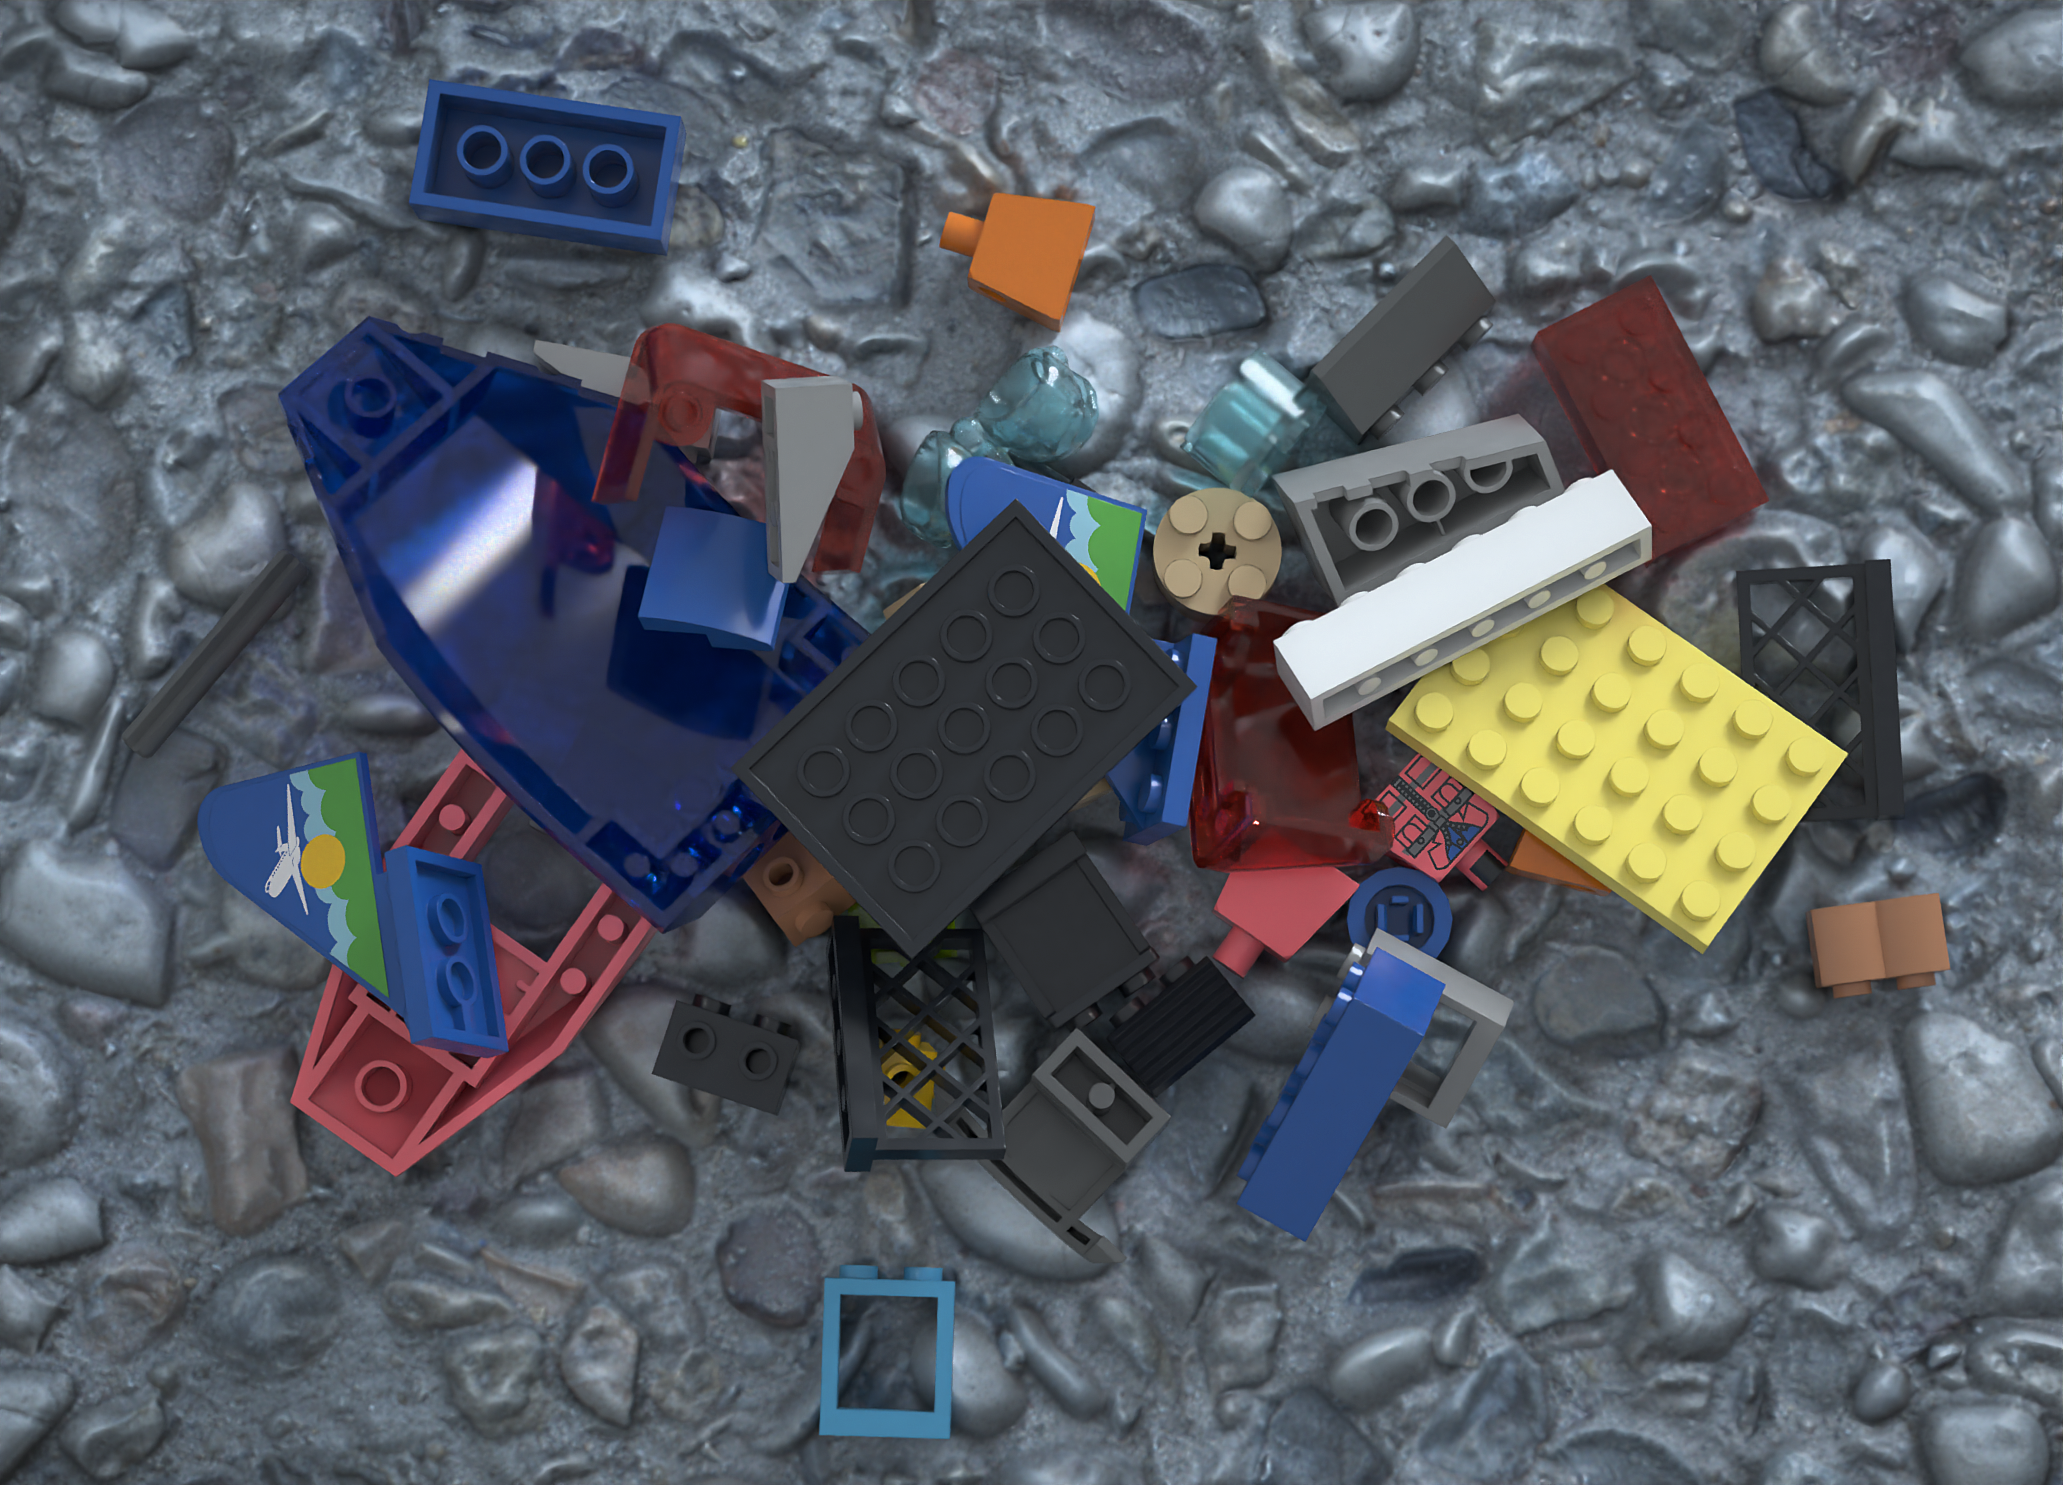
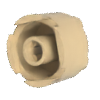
(1220, 518)

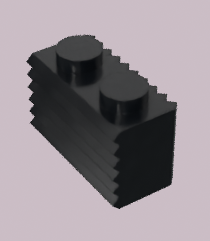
(1179, 1024)

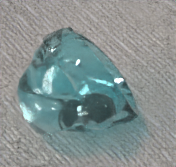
(1040, 408)
(925, 481)

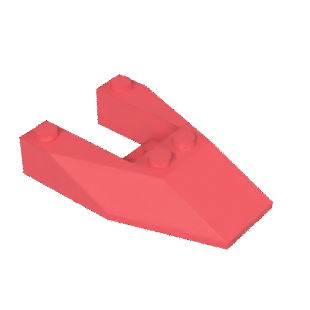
(410, 1098)

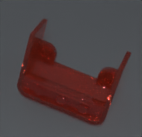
(670, 399)

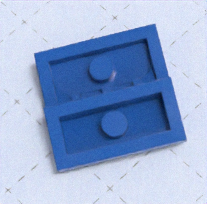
(713, 580)

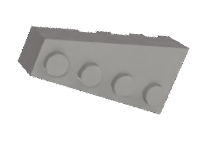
(1413, 500)

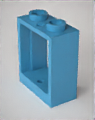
(881, 1421)

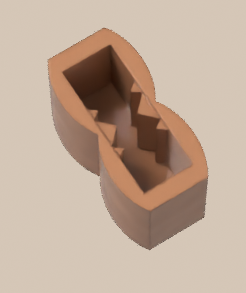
(1878, 942)

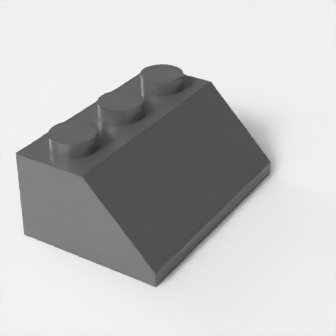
(1403, 343)

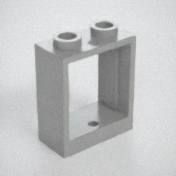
(1418, 1088)

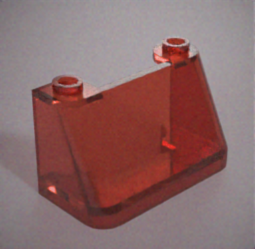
(1264, 779)

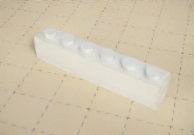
(1463, 598)

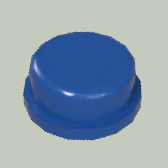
(1402, 905)

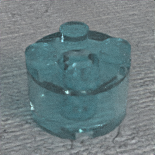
(1253, 424)

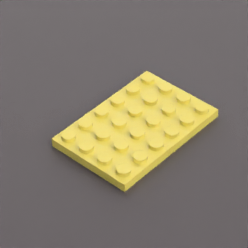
(1625, 755)

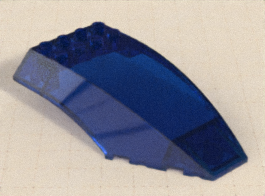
(519, 603)

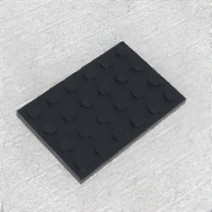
(964, 728)

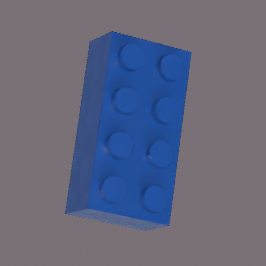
(548, 167)
(1337, 1091)

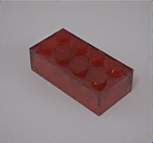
(1649, 416)

